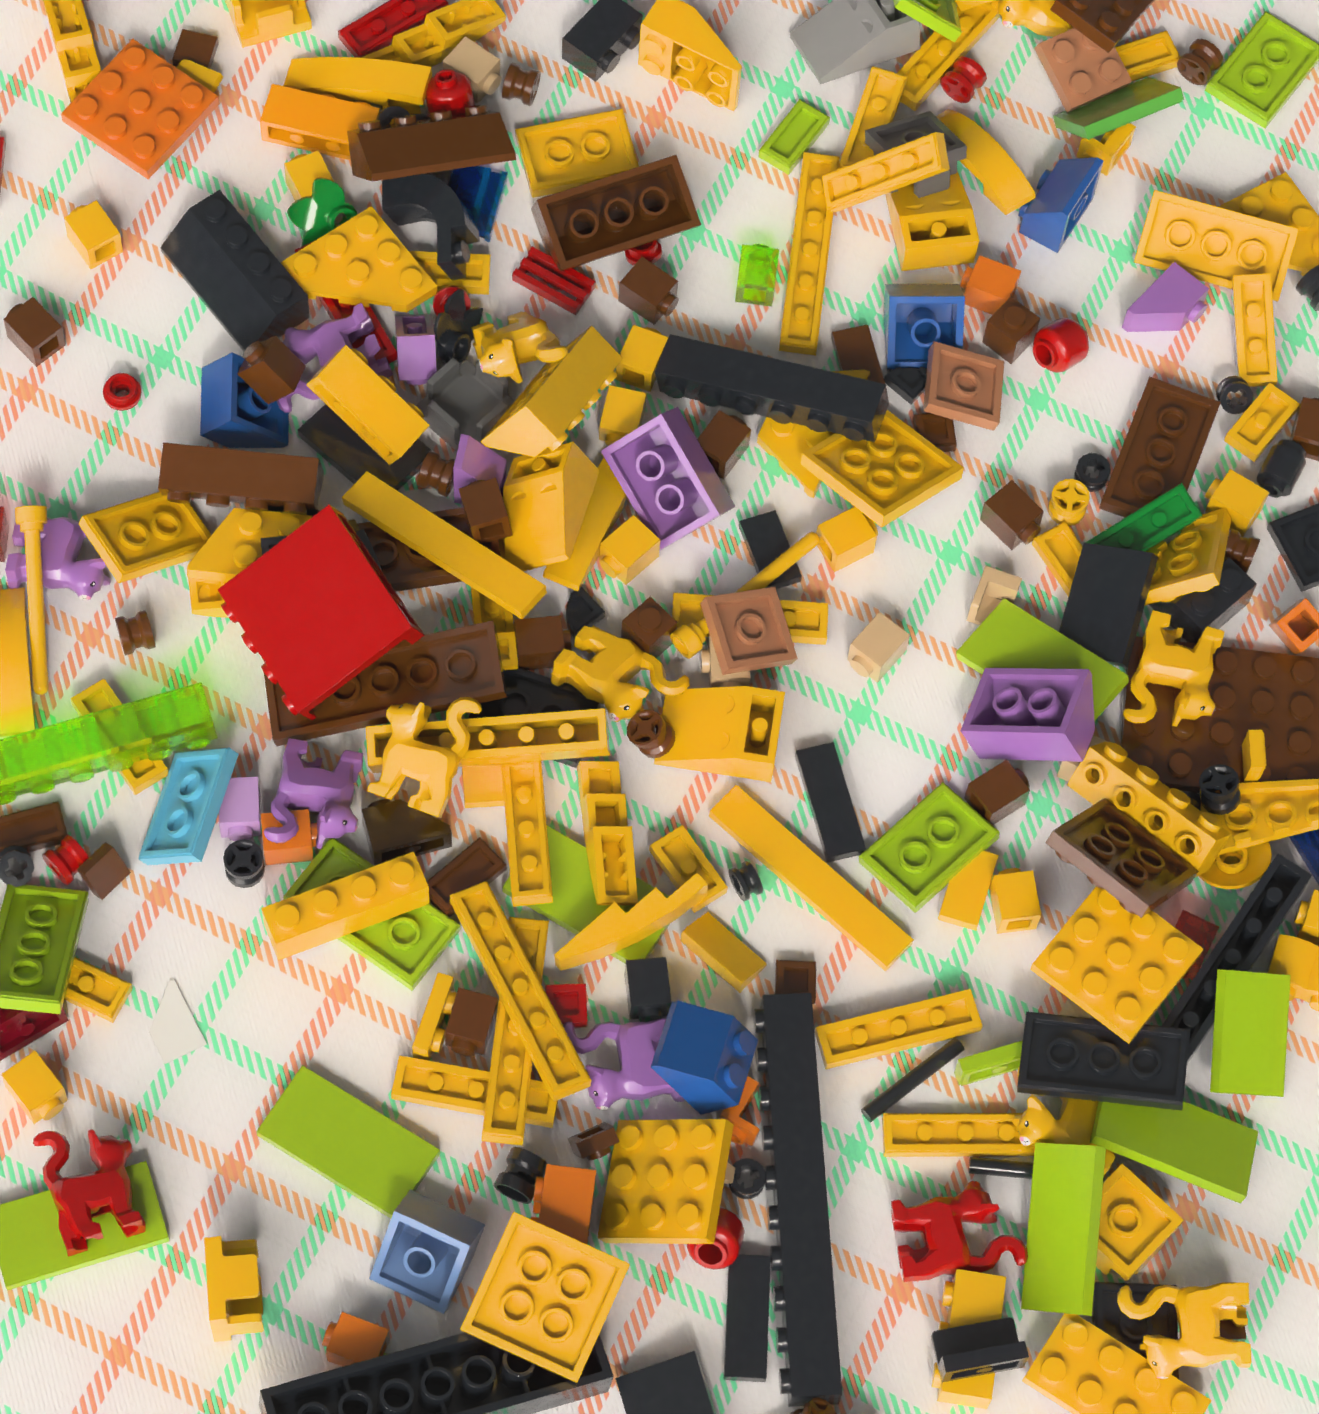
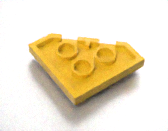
(1284, 204)
(361, 265)
(1191, 559)

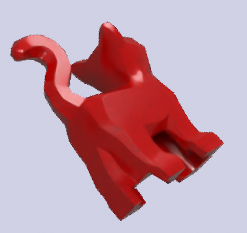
(90, 1194)
(944, 1236)

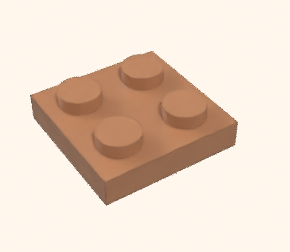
(1081, 69)
(963, 386)
(748, 630)

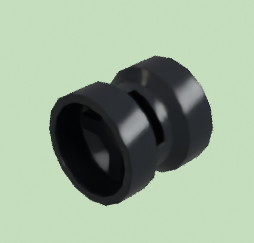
(520, 1175)

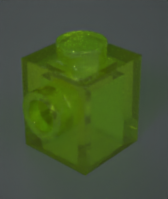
(757, 274)

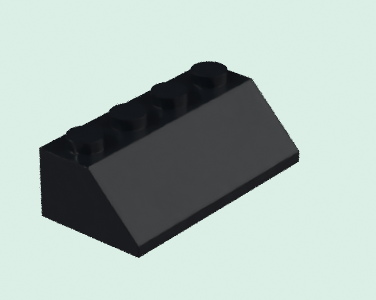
(234, 272)

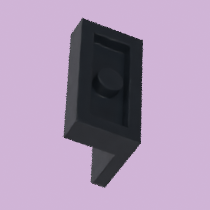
(978, 1349)

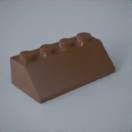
(429, 144)
(615, 213)
(240, 477)

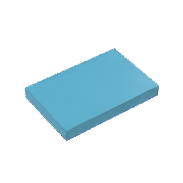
(188, 806)

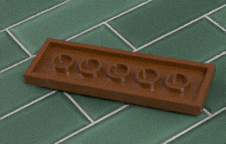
(429, 671)

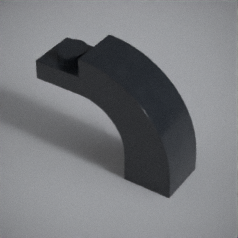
(432, 200)

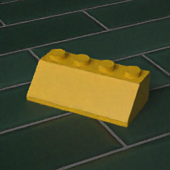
(556, 398)

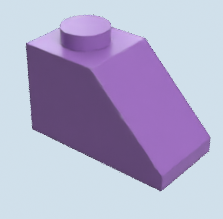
(1168, 303)
(415, 348)
(476, 463)

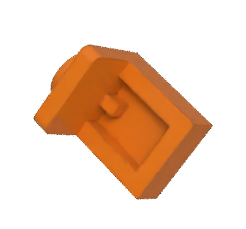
(743, 1130)

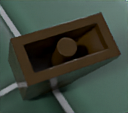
(398, 829)

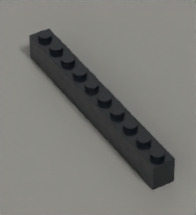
(800, 1200)

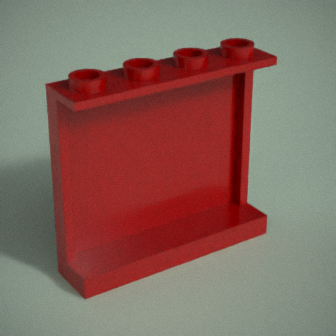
(317, 610)

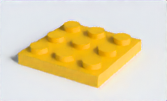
(883, 475)
(1116, 962)
(666, 1181)
(545, 1297)

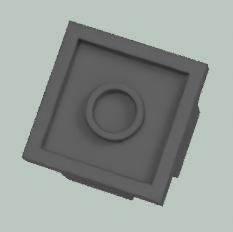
(911, 128)
(464, 401)

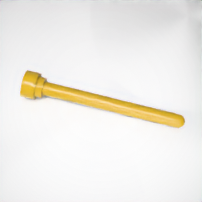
(31, 524)
(689, 638)

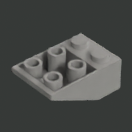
(854, 37)

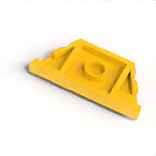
(790, 440)
(238, 542)

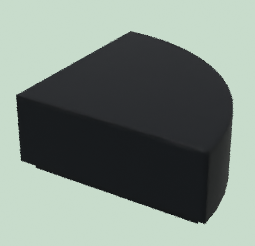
(907, 382)
(582, 611)

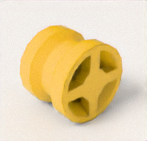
(1073, 494)

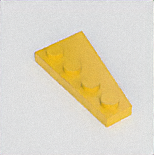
(1271, 812)

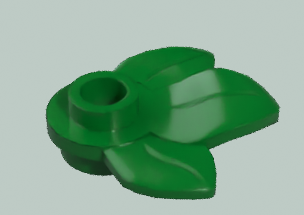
(318, 212)

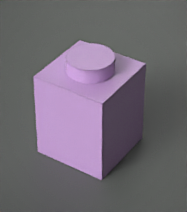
(241, 809)

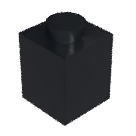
(647, 988)

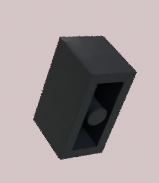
(602, 37)

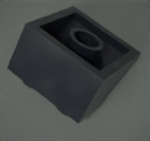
(1210, 608)

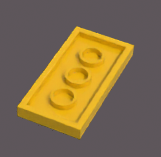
(1214, 242)
(1100, 1375)

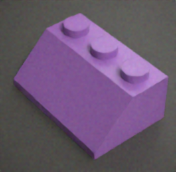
(668, 477)
(1031, 714)

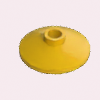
(1239, 867)

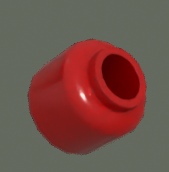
(449, 92)
(1060, 345)
(726, 1245)

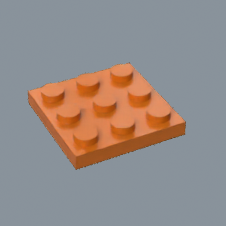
(140, 108)

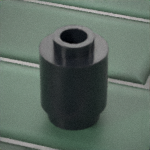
(1282, 468)

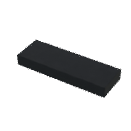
(830, 802)
(747, 1319)

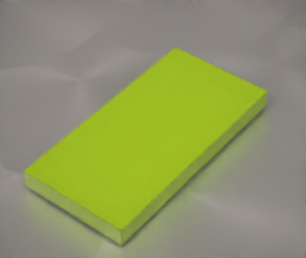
(1020, 640)
(574, 895)
(38, 945)
(399, 946)
(347, 1142)
(1181, 1143)
(1063, 1228)
(34, 1247)

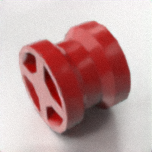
(963, 79)
(65, 859)

